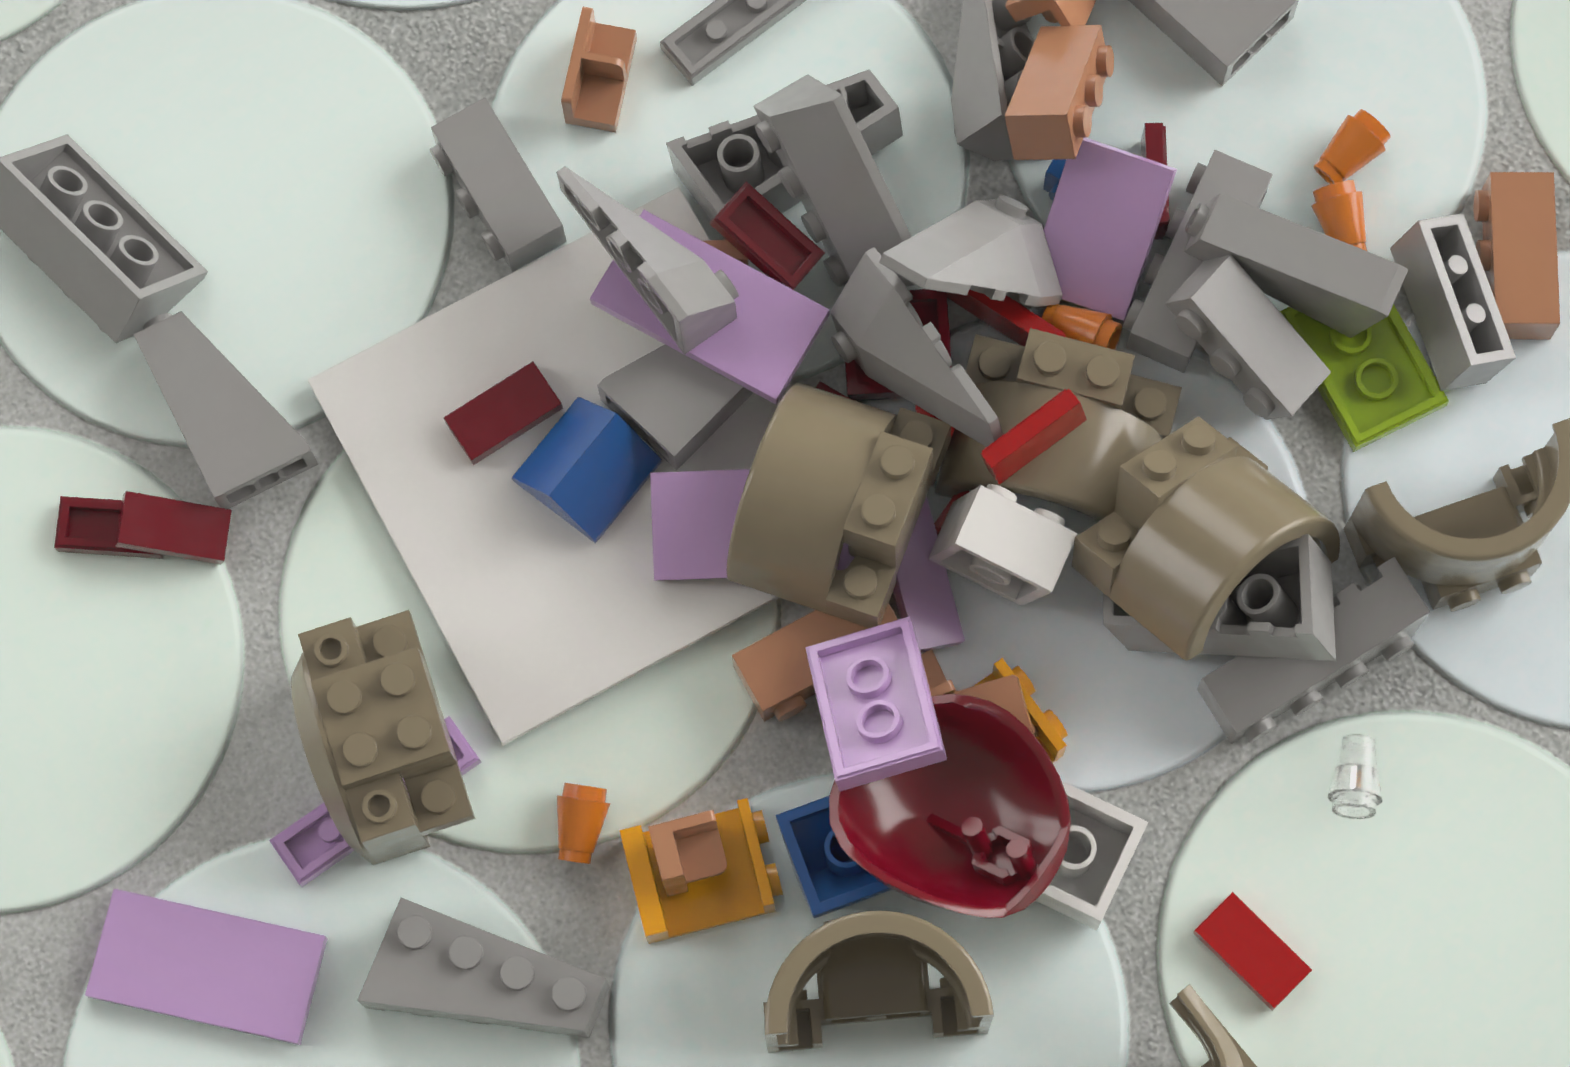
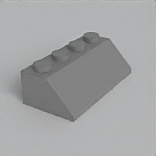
(831, 174)
(92, 237)

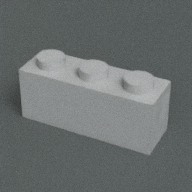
(496, 185)
(1453, 302)
(1247, 338)

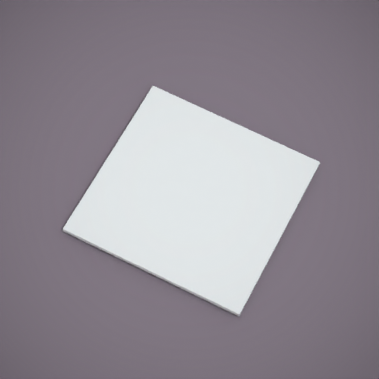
(514, 586)

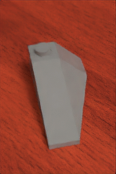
(986, 73)
(982, 249)
(667, 276)
(895, 349)

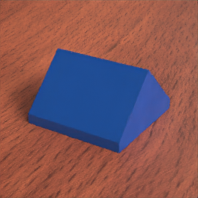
(588, 467)
(819, 863)

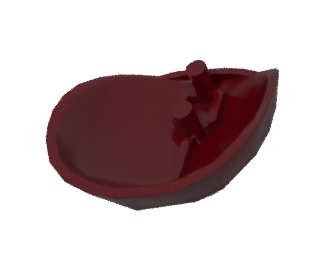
(968, 830)

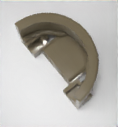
(1083, 467)
(828, 479)
(1189, 530)
(1475, 540)
(875, 971)

